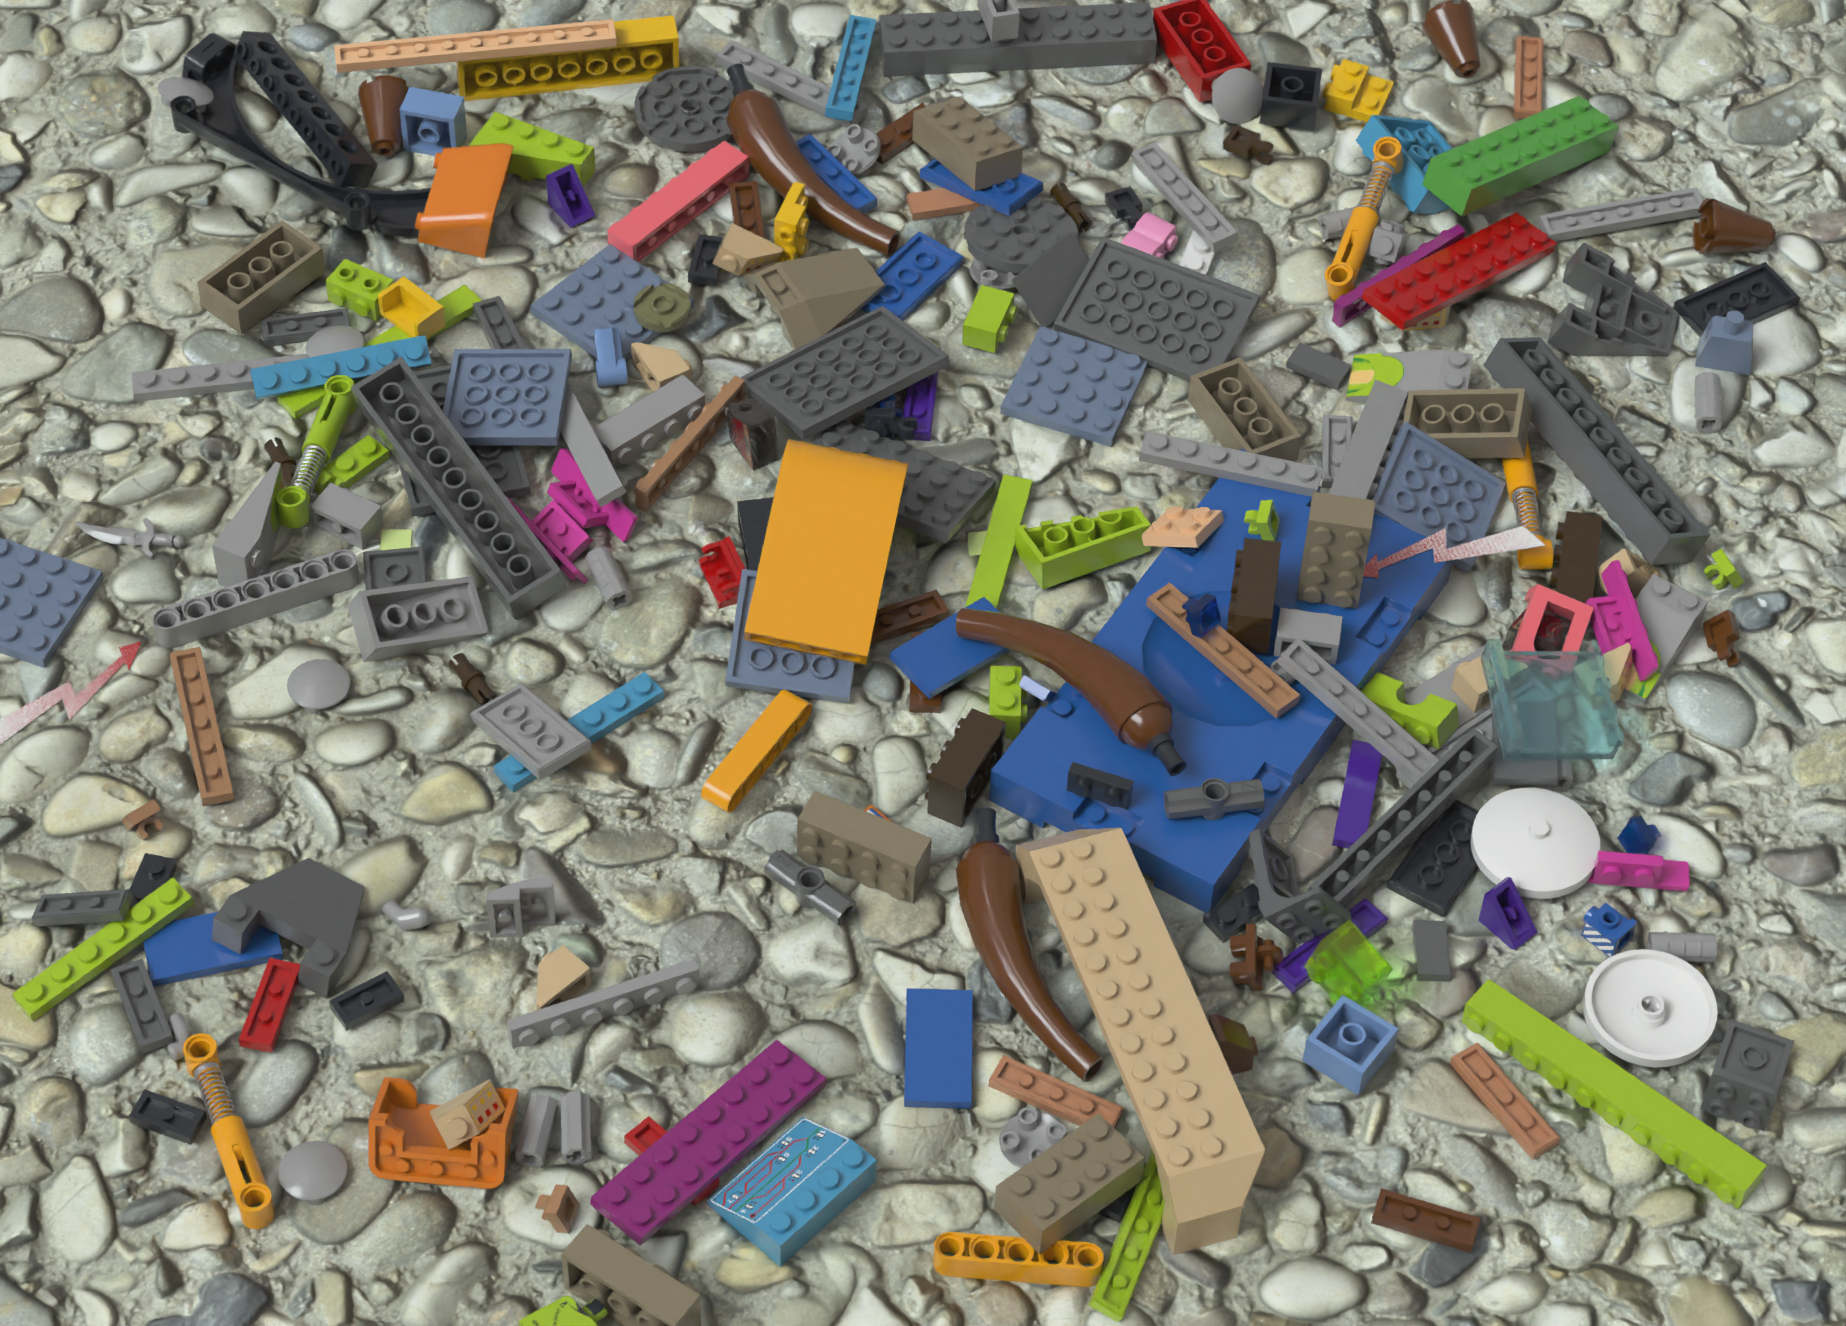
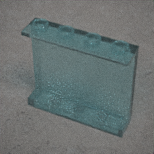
(1551, 703)

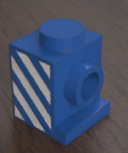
(1608, 929)

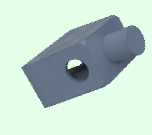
(1726, 344)

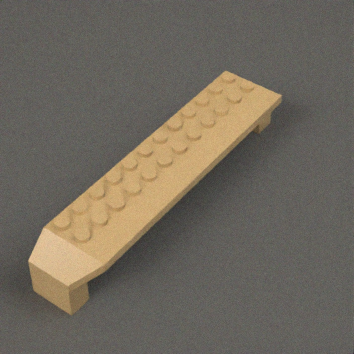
(1153, 1029)

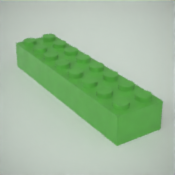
(1519, 155)

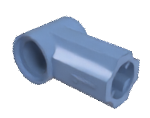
(609, 365)

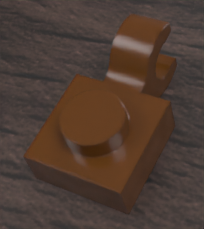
(1720, 635)

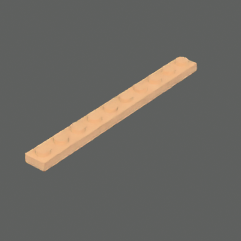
(475, 45)

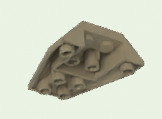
(816, 291)

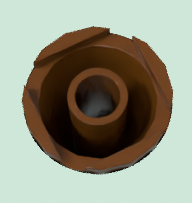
(1454, 36)
(381, 112)
(1729, 230)

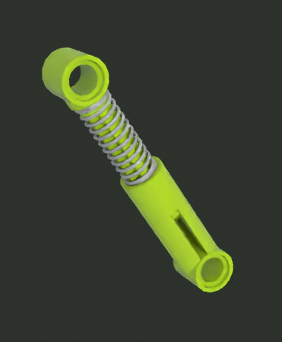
(316, 451)

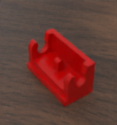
(722, 571)

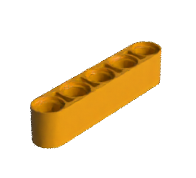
(756, 751)
(1003, 1267)

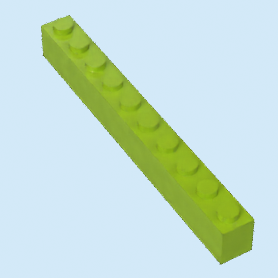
(1613, 1094)

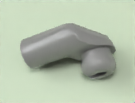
(407, 918)
(182, 1032)

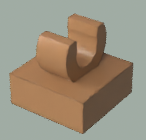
(142, 816)
(559, 1208)

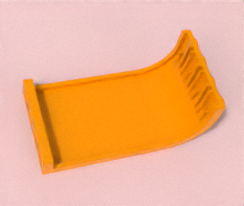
(825, 551)

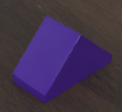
(568, 196)
(1506, 914)

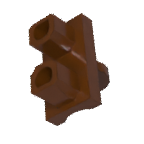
(1259, 957)

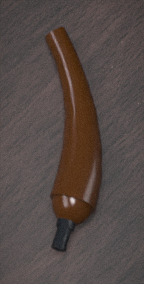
(774, 154)
(1113, 687)
(996, 920)

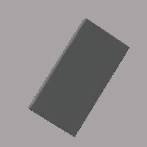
(1318, 366)
(1431, 950)

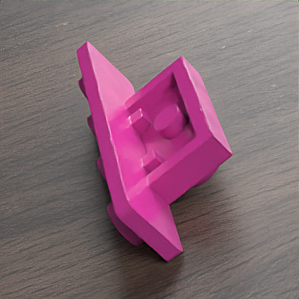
(578, 501)
(561, 535)
(1618, 621)
(1640, 871)

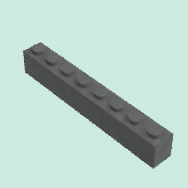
(1407, 818)

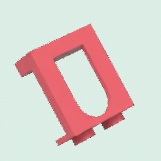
(1543, 598)

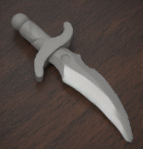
(133, 537)

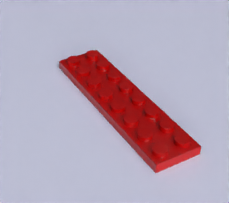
(1458, 271)

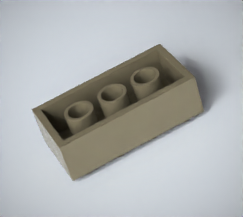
(967, 143)
(261, 277)
(1242, 411)
(1473, 420)
(1335, 550)
(863, 847)
(1069, 1183)
(626, 1284)

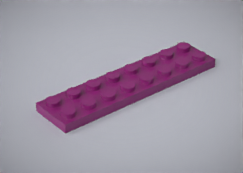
(707, 1142)

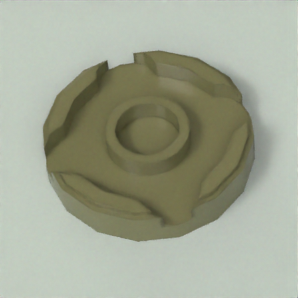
(662, 307)

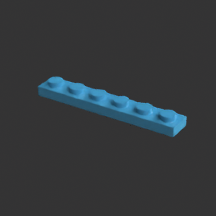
(850, 68)
(354, 363)
(594, 722)

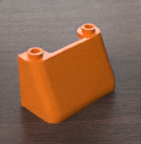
(465, 197)
(411, 1149)

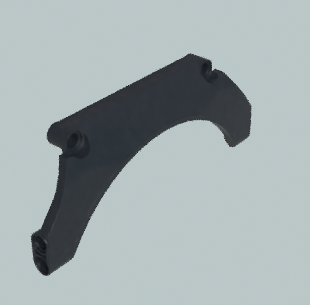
(222, 125)

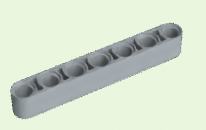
(255, 598)

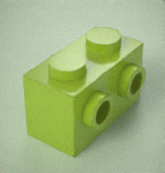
(357, 288)
(989, 319)
(1006, 697)

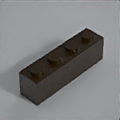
(1576, 555)

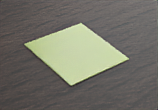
(395, 538)
(975, 542)

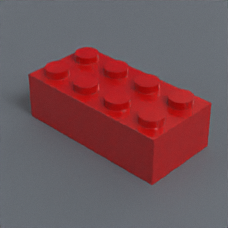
(1197, 44)

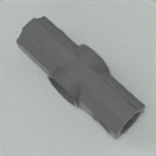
(1213, 799)
(799, 879)

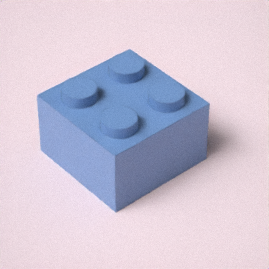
(432, 121)
(1350, 1044)

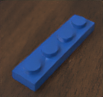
(836, 175)

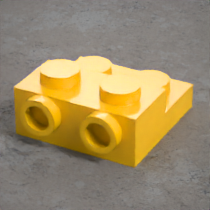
(1356, 92)
(792, 224)

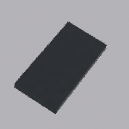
(1754, 293)
(1438, 861)

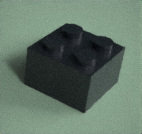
(1290, 96)

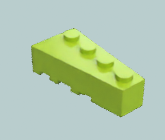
(536, 149)
(1081, 545)

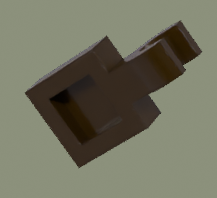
(1247, 142)

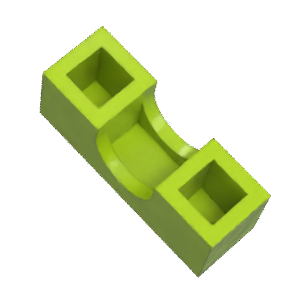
(1427, 721)

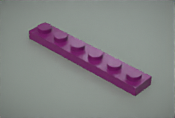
(1352, 305)

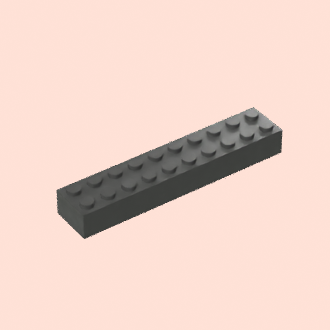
(1045, 40)
(1598, 452)
(458, 488)

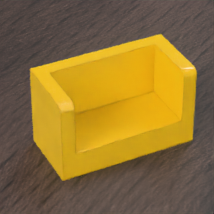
(411, 309)

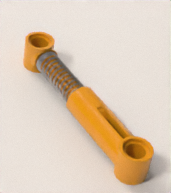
(1363, 219)
(1523, 494)
(229, 1133)

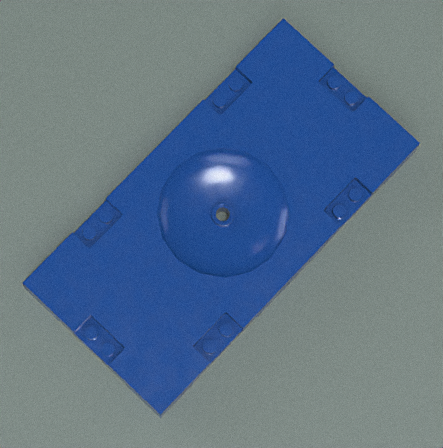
(1214, 720)

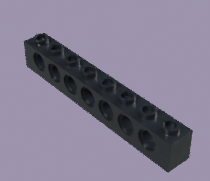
(305, 109)

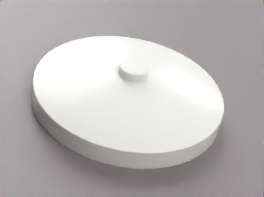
(1537, 841)
(1650, 1008)

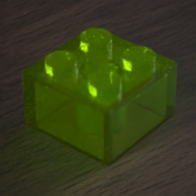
(1347, 965)

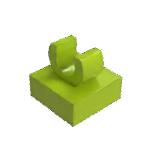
(1263, 521)
(1725, 570)

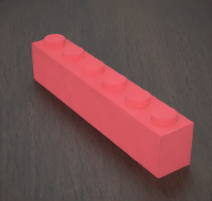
(679, 201)

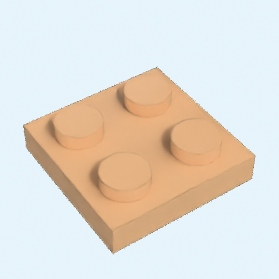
(1182, 527)

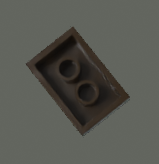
(1254, 593)
(965, 767)

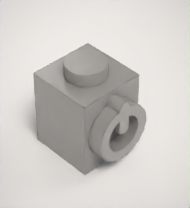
(1387, 242)

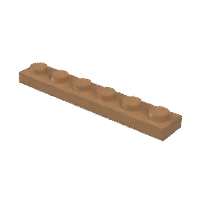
(684, 449)
(1226, 654)
(201, 726)

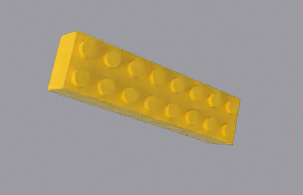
(641, 52)

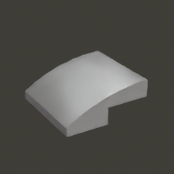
(521, 905)

